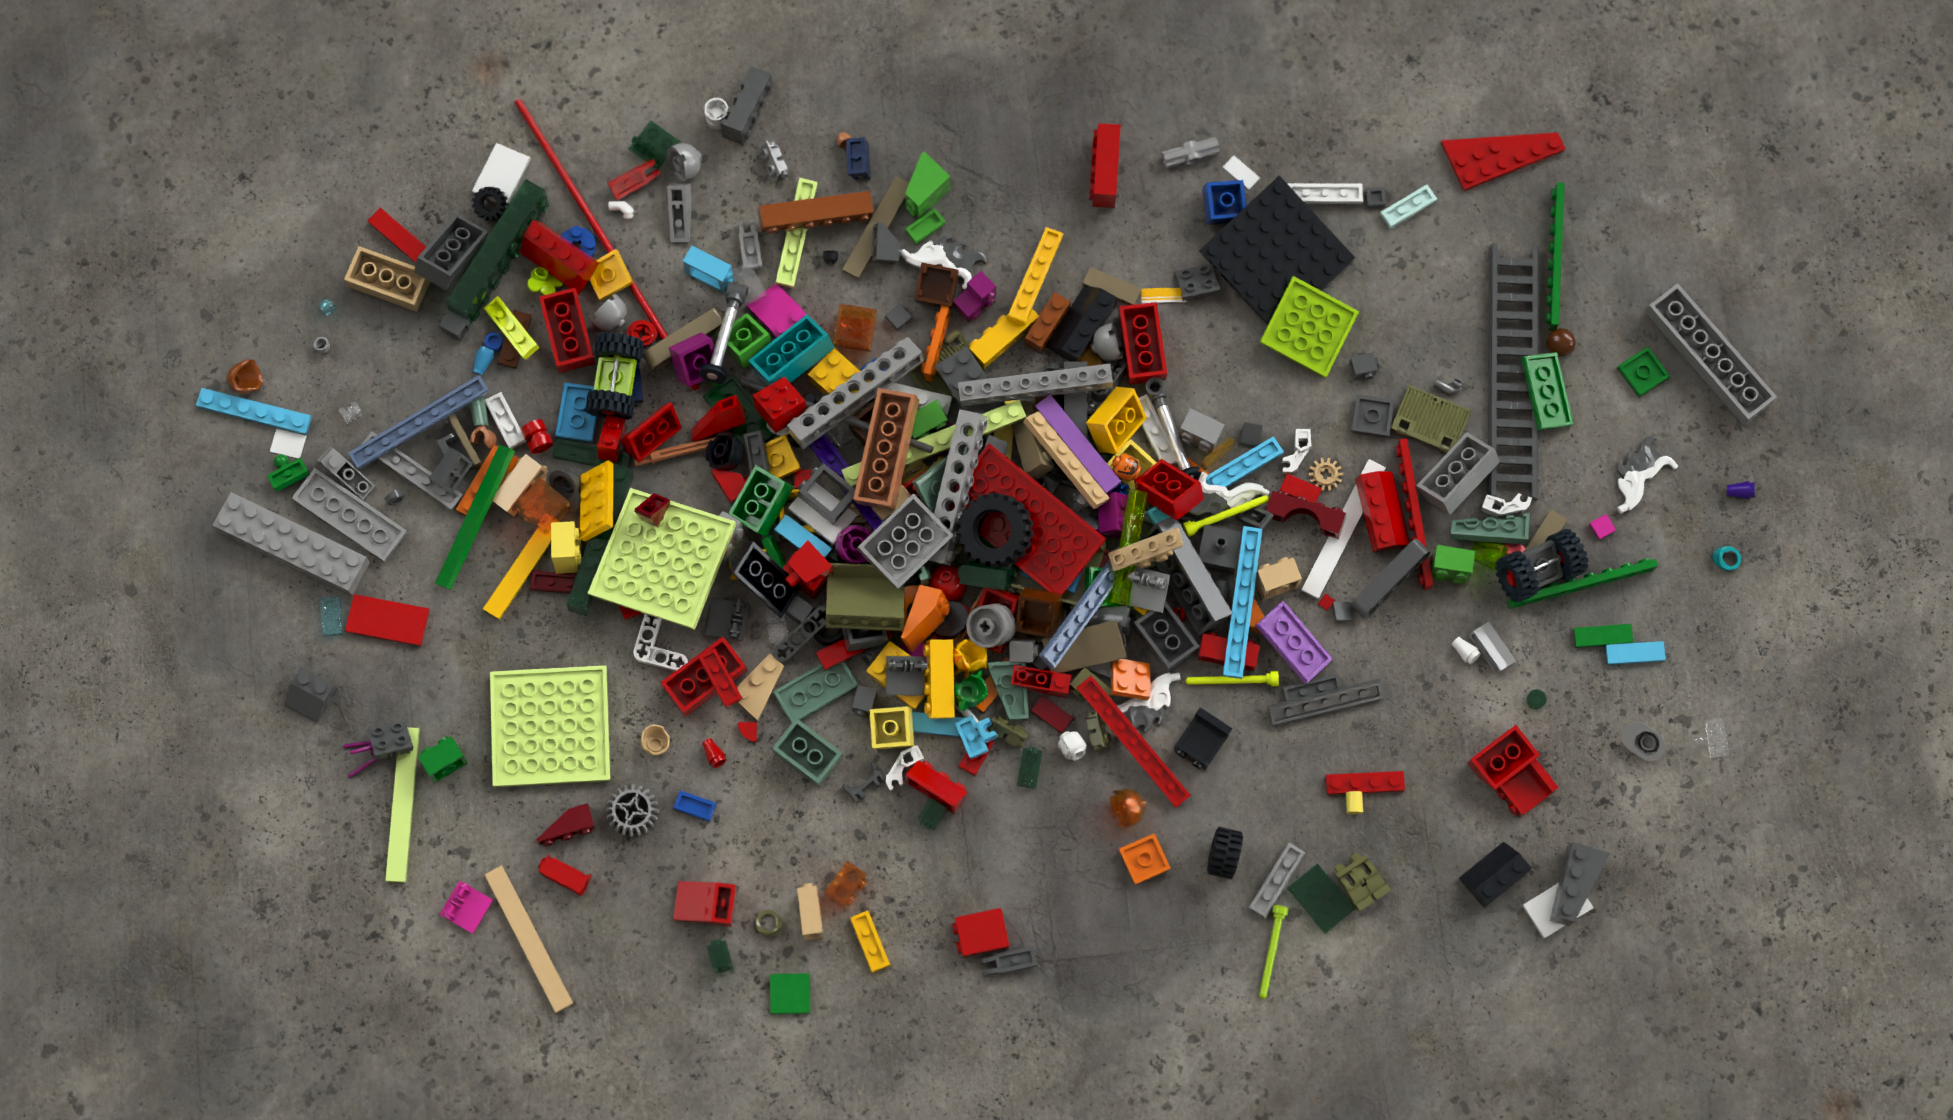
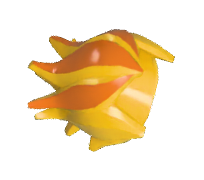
(969, 657)

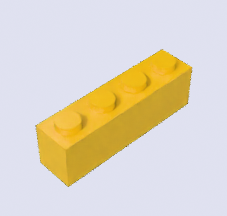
(999, 339)
(939, 679)

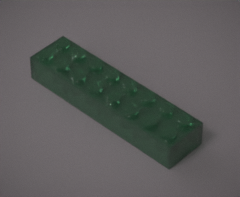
(497, 252)

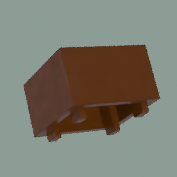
(936, 285)
(1038, 612)

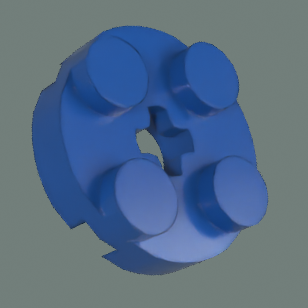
(579, 234)

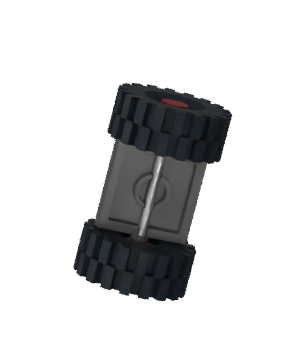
(1554, 559)

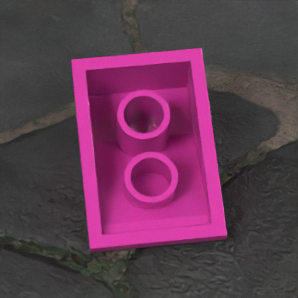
(776, 311)

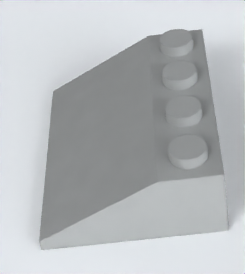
(904, 541)

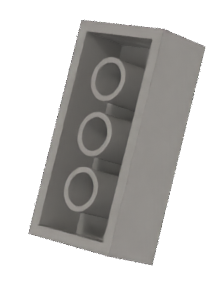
(1458, 473)

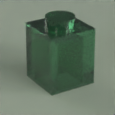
(932, 814)

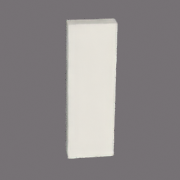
(505, 420)

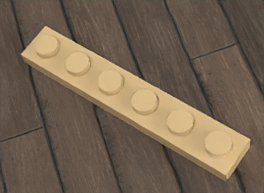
(1066, 460)

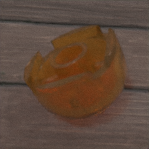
(1128, 807)

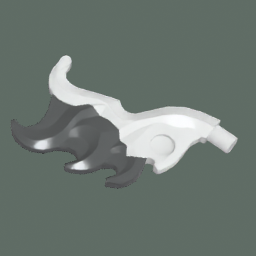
(946, 255)
(1637, 469)
(1220, 499)
(1144, 712)

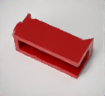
(564, 875)

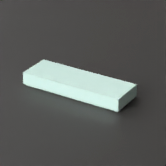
(1408, 206)

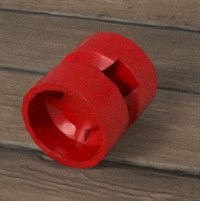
(537, 437)

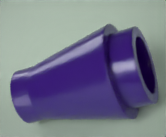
(1741, 490)

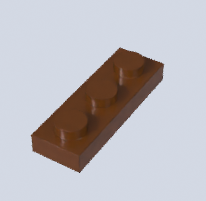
(509, 355)

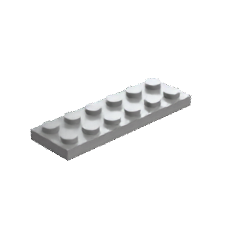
(349, 515)

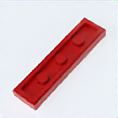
(396, 234)
(838, 653)

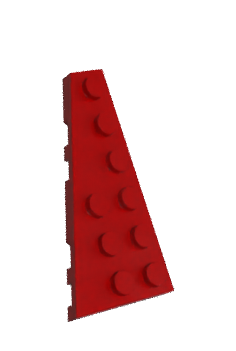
(1488, 158)

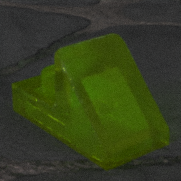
(1488, 553)

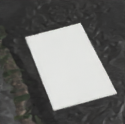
(1241, 172)

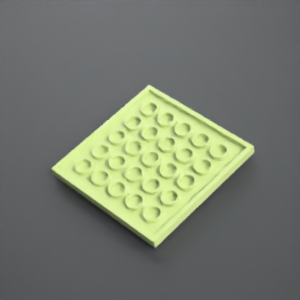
(663, 567)
(550, 726)

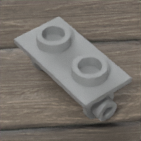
(770, 153)

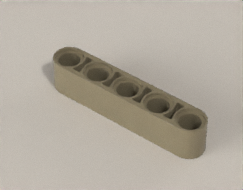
(708, 324)

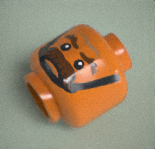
(1126, 467)

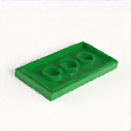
(1547, 391)

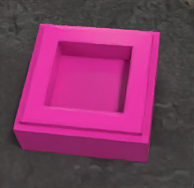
(1602, 527)

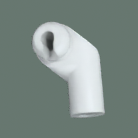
(622, 206)

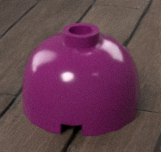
(847, 542)

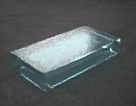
(331, 616)

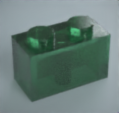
(720, 956)

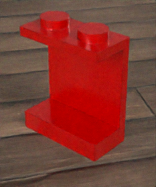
(1527, 789)

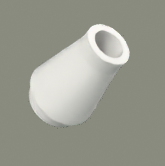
(1467, 651)

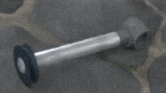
(735, 296)
(1169, 426)

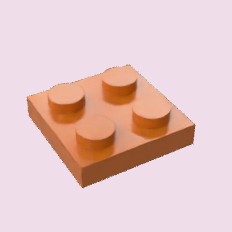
(1130, 679)
(1144, 859)

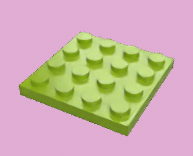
(1309, 327)

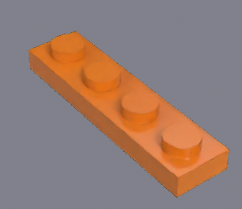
(937, 336)

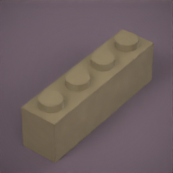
(1033, 455)

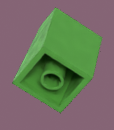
(926, 186)

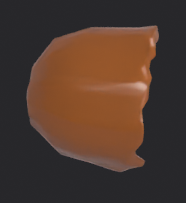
(245, 377)

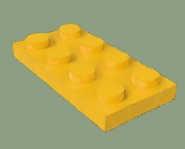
(596, 501)

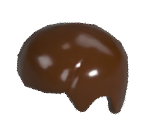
(1561, 341)

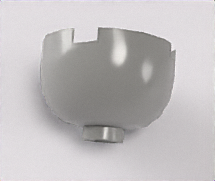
(685, 161)
(610, 314)
(1107, 343)

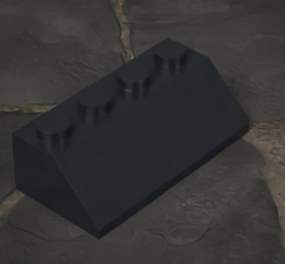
(1081, 322)
(762, 576)

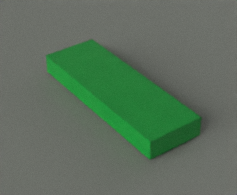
(1602, 635)

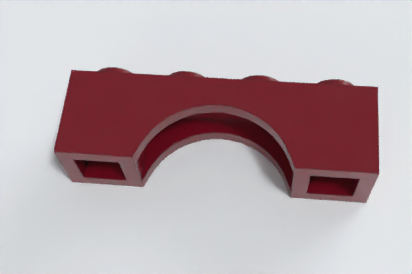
(1329, 519)

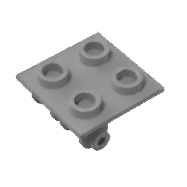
(1148, 589)

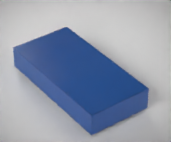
(694, 806)

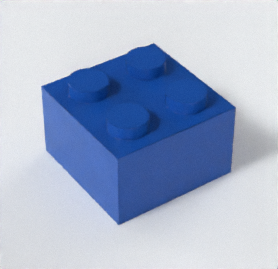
(1223, 200)

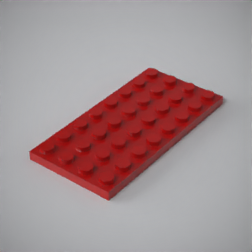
(1061, 538)

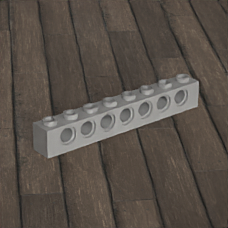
(1035, 385)
(836, 413)
(952, 477)

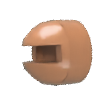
(841, 139)

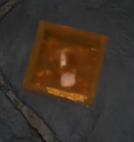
(855, 327)
(542, 506)

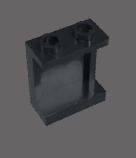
(1202, 739)

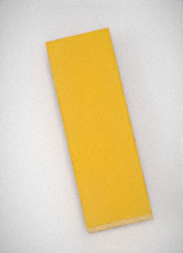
(869, 941)

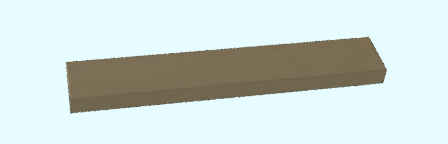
(885, 213)

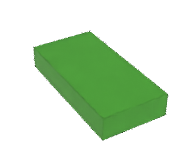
(925, 226)

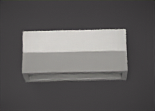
(1492, 648)

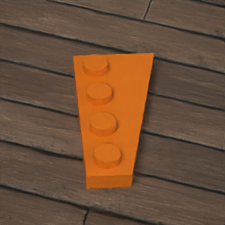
(470, 494)

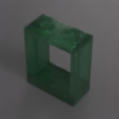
(984, 576)

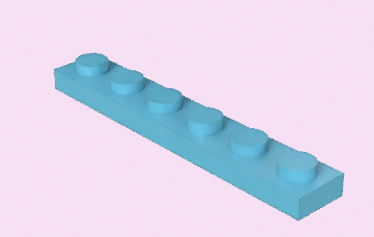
(253, 411)

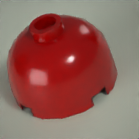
(946, 579)

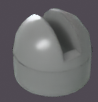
(322, 345)

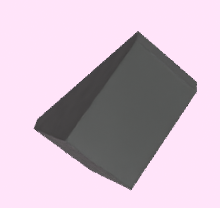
(1256, 518)

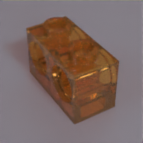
(842, 882)

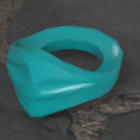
(1718, 558)

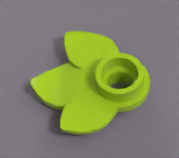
(542, 281)

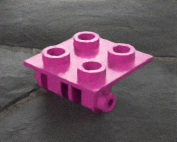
(466, 907)

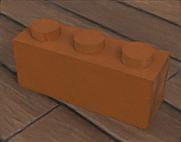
(1047, 322)

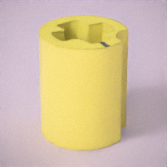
(1354, 802)

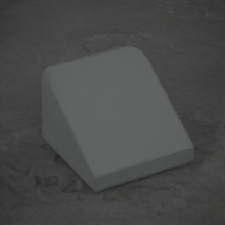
(1251, 434)
(1342, 612)

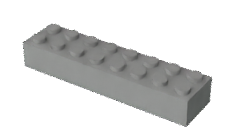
(1710, 354)
(291, 544)

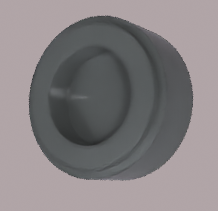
(394, 497)

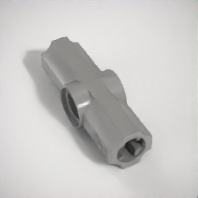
(1190, 152)

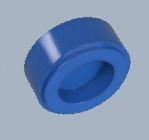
(494, 341)

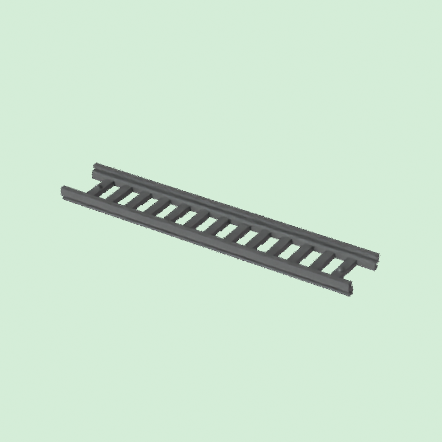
(1493, 368)

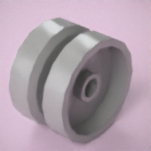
(991, 625)

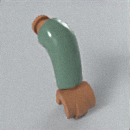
(480, 420)

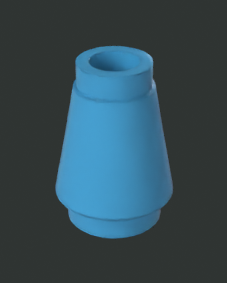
(482, 360)

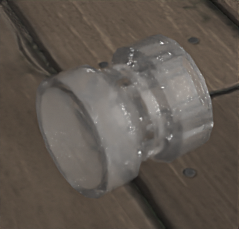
(350, 413)

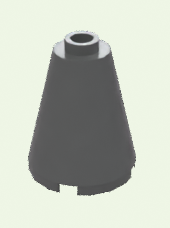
(1121, 614)

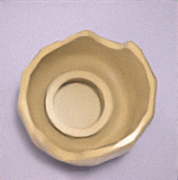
(655, 740)

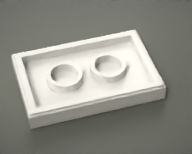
(502, 171)
(818, 522)
(1540, 910)

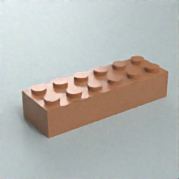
(886, 449)

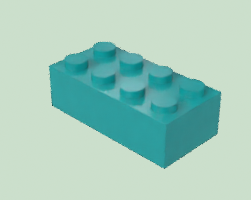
(792, 352)

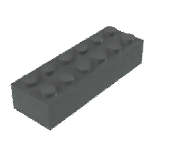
(1191, 583)

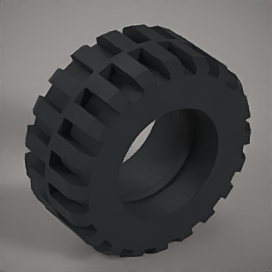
(971, 524)

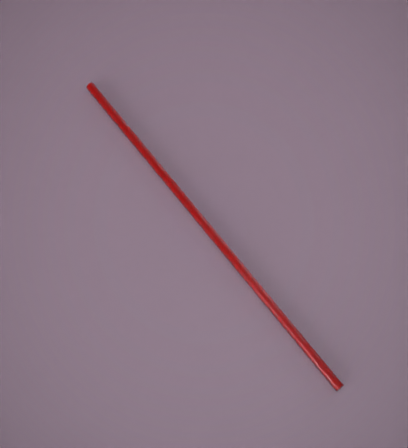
(589, 216)

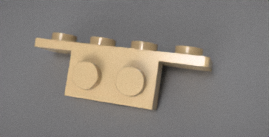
(1147, 551)

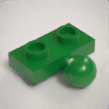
(287, 472)

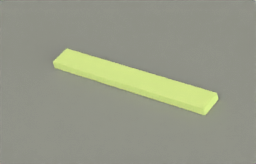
(402, 812)

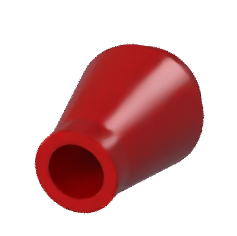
(714, 754)

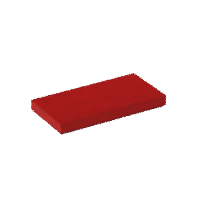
(387, 620)

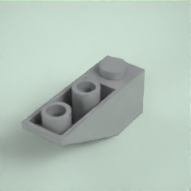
(345, 472)

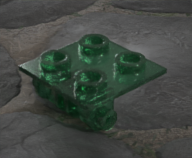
(653, 144)

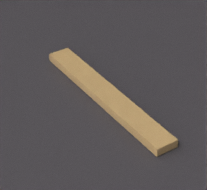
(529, 939)

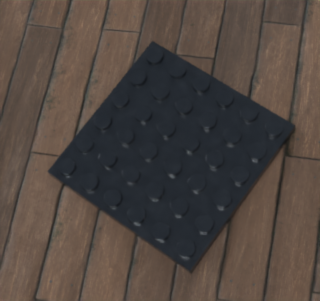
(1271, 244)

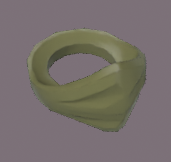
(773, 933)

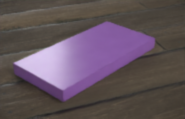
(1294, 642)

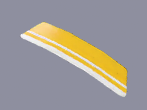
(1161, 295)

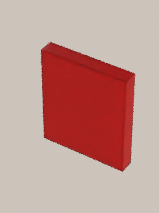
(1326, 602)

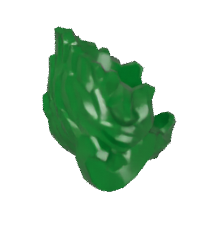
(970, 691)

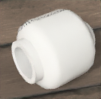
(1072, 745)

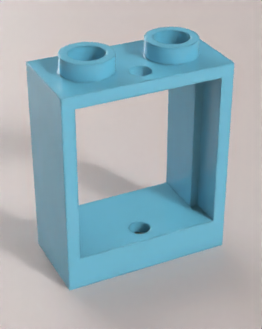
(708, 269)

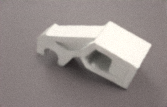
(1295, 460)
(1506, 508)
(896, 771)

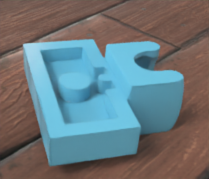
(975, 735)

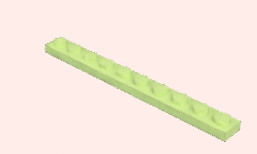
(942, 439)

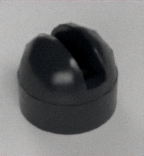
(830, 255)

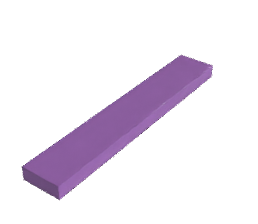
(1078, 444)

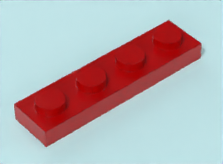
(1365, 782)

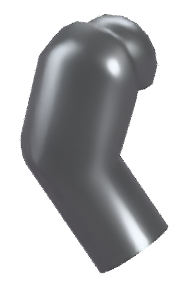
(1449, 388)

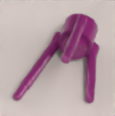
(357, 744)

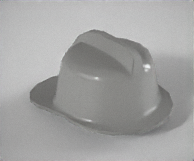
(1643, 741)

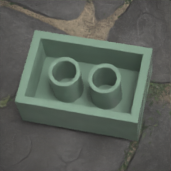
(807, 753)

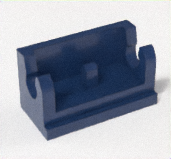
(858, 158)

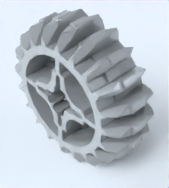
(630, 818)

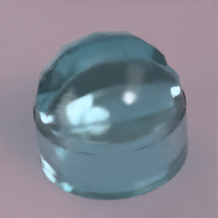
(327, 306)

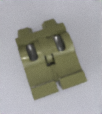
(1355, 875)

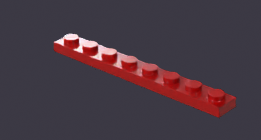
(1412, 507)
(1133, 741)

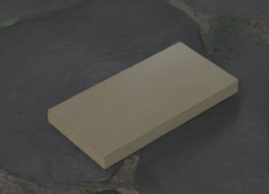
(1093, 646)

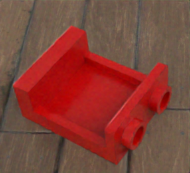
(980, 932)

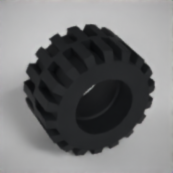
(1225, 853)

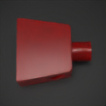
(807, 566)

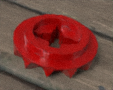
(637, 327)

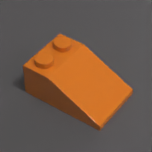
(925, 616)

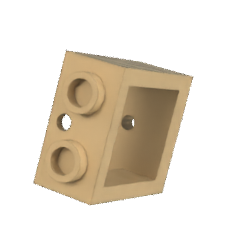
(810, 912)

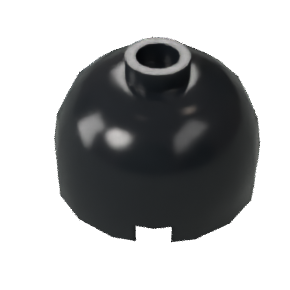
(724, 452)

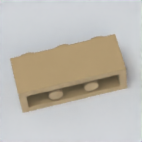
(518, 483)

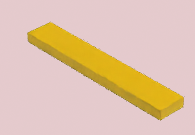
(1035, 276)
(518, 574)

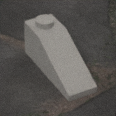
(679, 211)

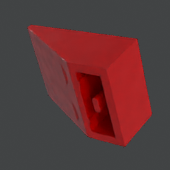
(705, 903)

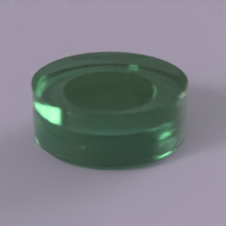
(1536, 699)

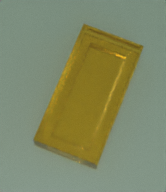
(1217, 453)

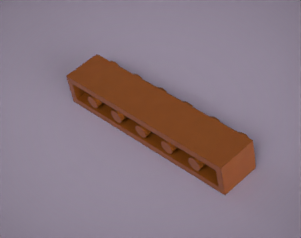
(815, 211)

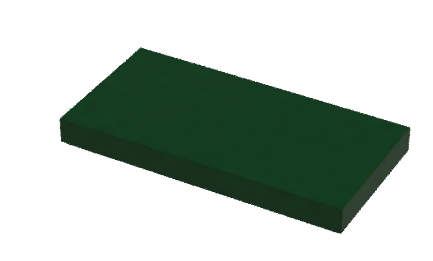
(754, 420)

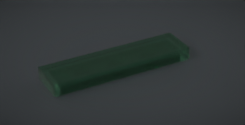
(584, 453)

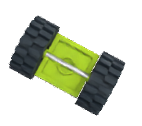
(614, 375)

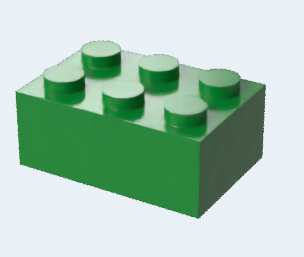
(761, 500)

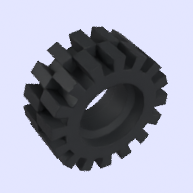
(479, 203)

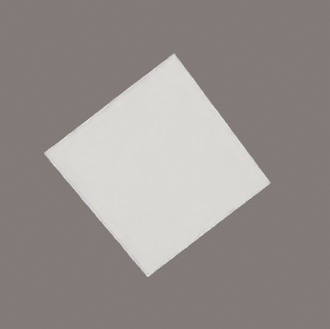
(288, 443)

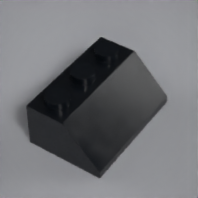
(1495, 874)

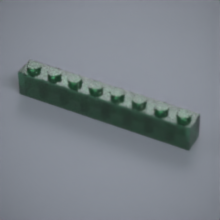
(579, 599)

